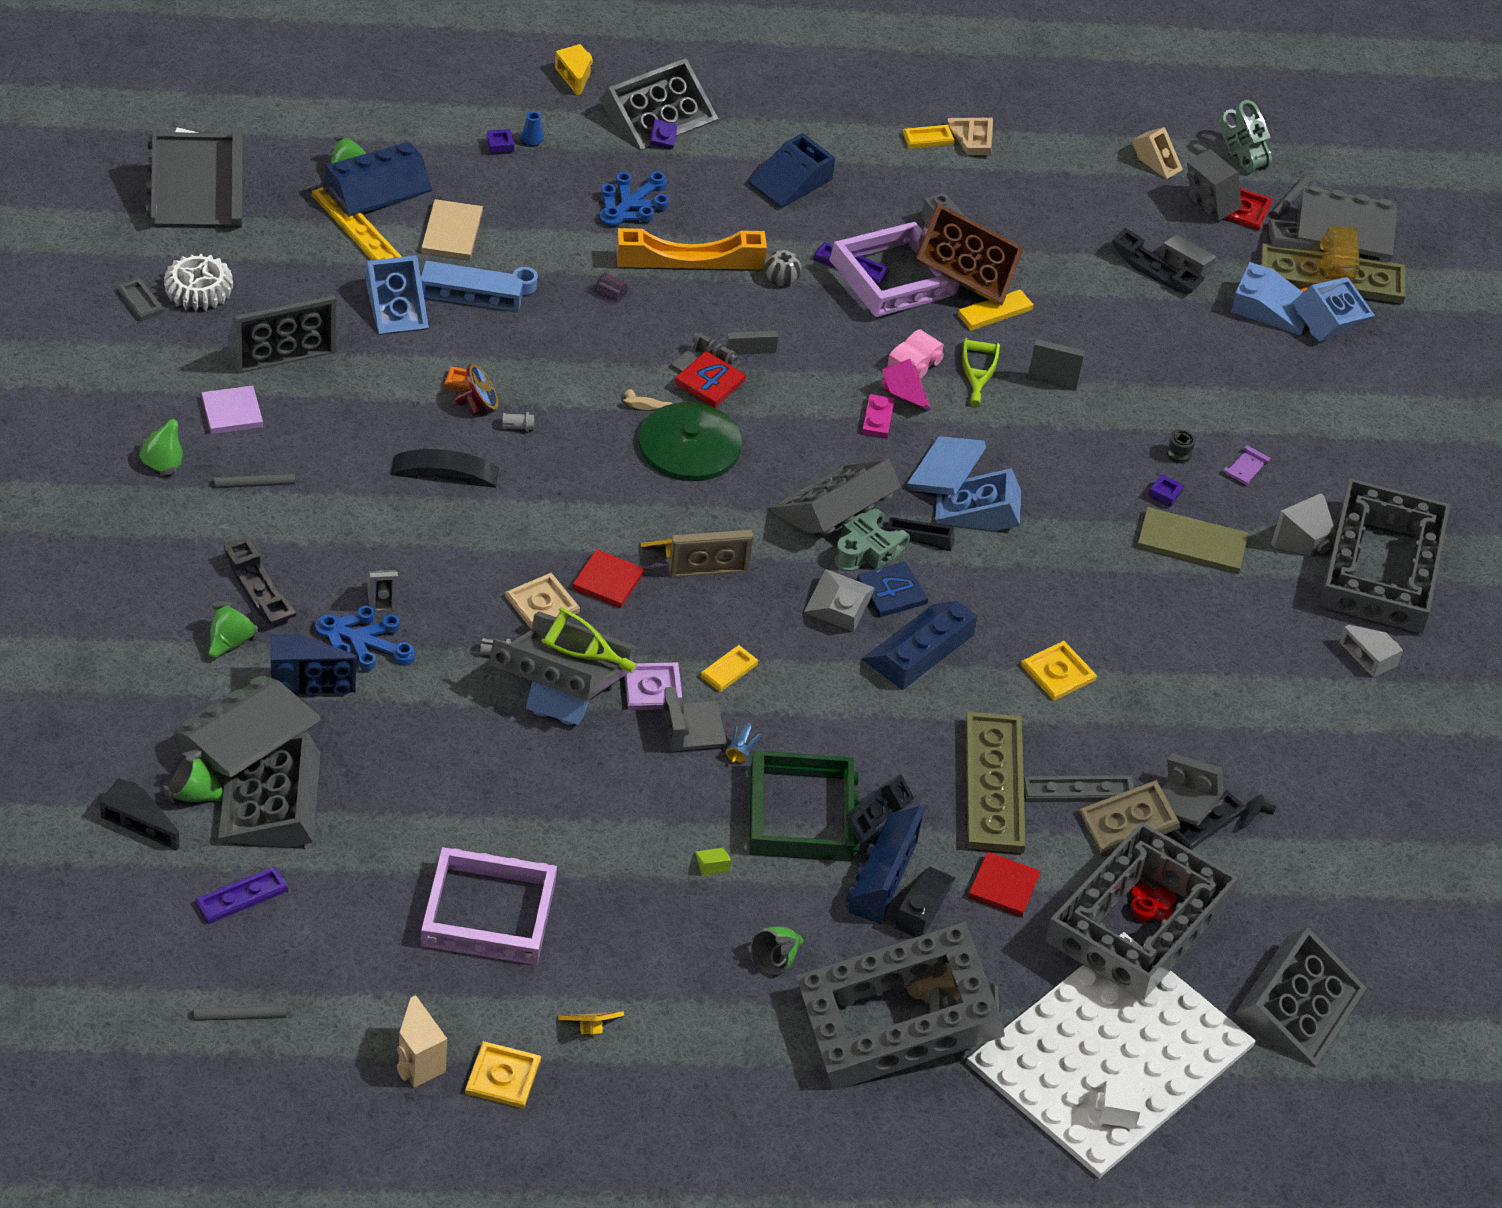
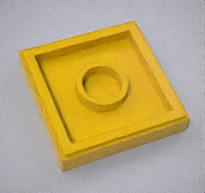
(1058, 670)
(503, 1075)

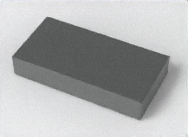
(140, 299)
(752, 342)

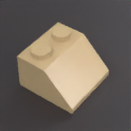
(421, 1046)

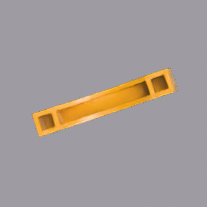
(738, 251)

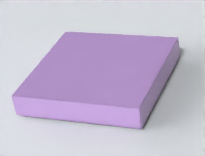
(232, 409)
(647, 685)

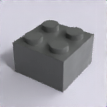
(1214, 184)

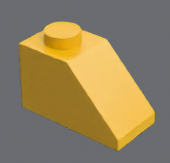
(574, 66)

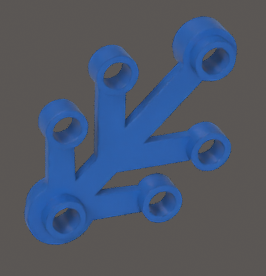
(614, 216)
(365, 636)

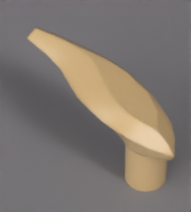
(642, 403)

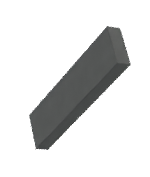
(1075, 788)

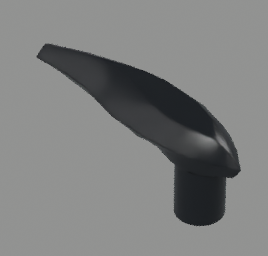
(1258, 804)

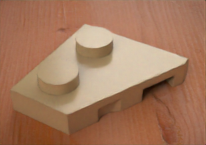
(973, 134)

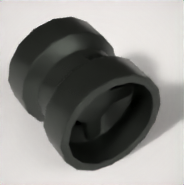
(1180, 446)

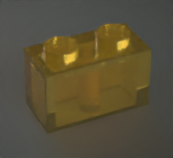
(1340, 252)

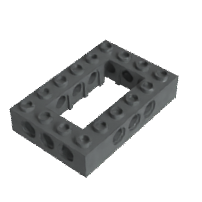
(1397, 512)
(1081, 935)
(913, 1040)

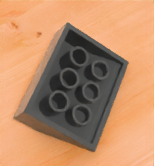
(661, 94)
(1327, 208)
(283, 334)
(838, 496)
(246, 725)
(273, 797)
(1301, 998)

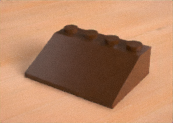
(968, 253)

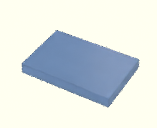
(946, 465)

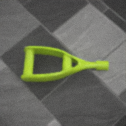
(976, 376)
(593, 648)

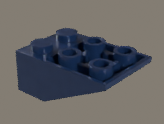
(794, 171)
(311, 666)

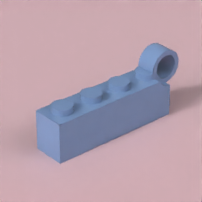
(477, 286)

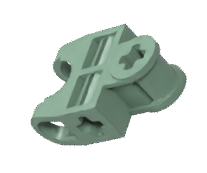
(1249, 144)
(867, 543)

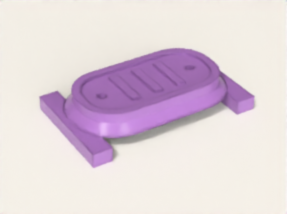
(1247, 465)

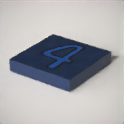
(894, 589)

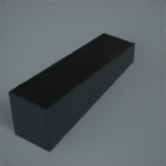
(925, 533)

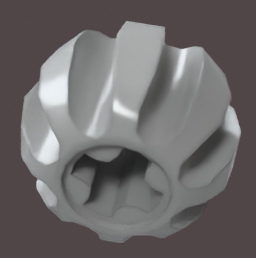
(783, 268)

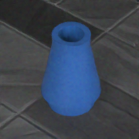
(532, 131)

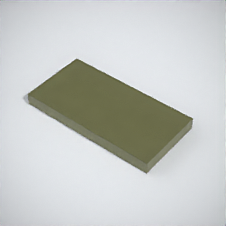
(1193, 540)

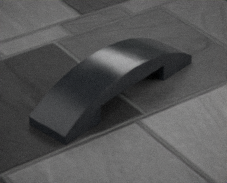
(1131, 249)
(446, 463)
(256, 583)
(877, 806)

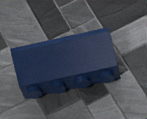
(377, 179)
(923, 643)
(885, 864)

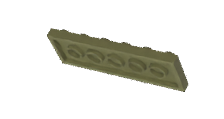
(1303, 268)
(995, 782)

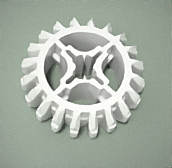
(198, 282)

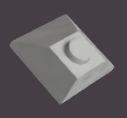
(1305, 527)
(839, 600)

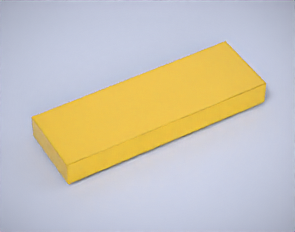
(991, 312)

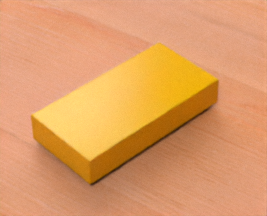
(928, 136)
(729, 668)

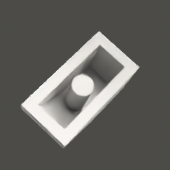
(1122, 1098)

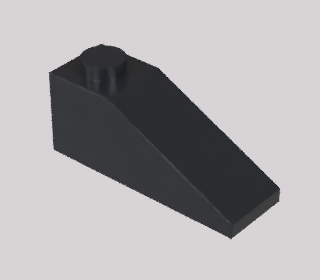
(135, 810)
(923, 902)

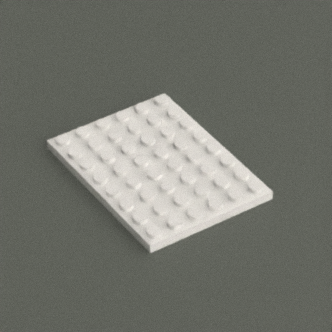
(1090, 1032)

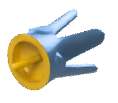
(738, 750)

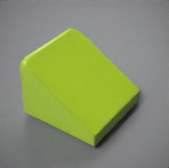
(713, 861)

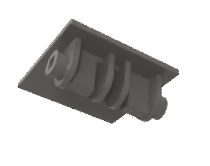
(702, 344)

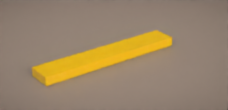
(357, 228)

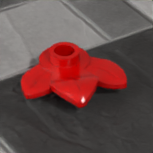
(1152, 903)

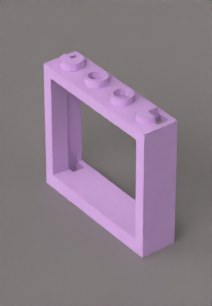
(896, 298)
(485, 942)

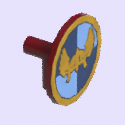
(480, 391)

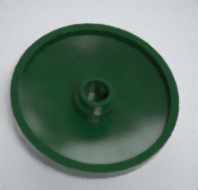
(690, 441)

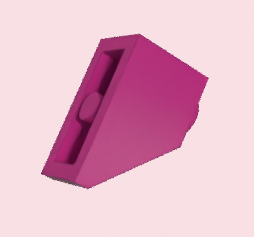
(905, 384)

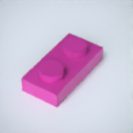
(878, 416)

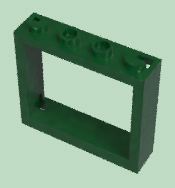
(810, 766)

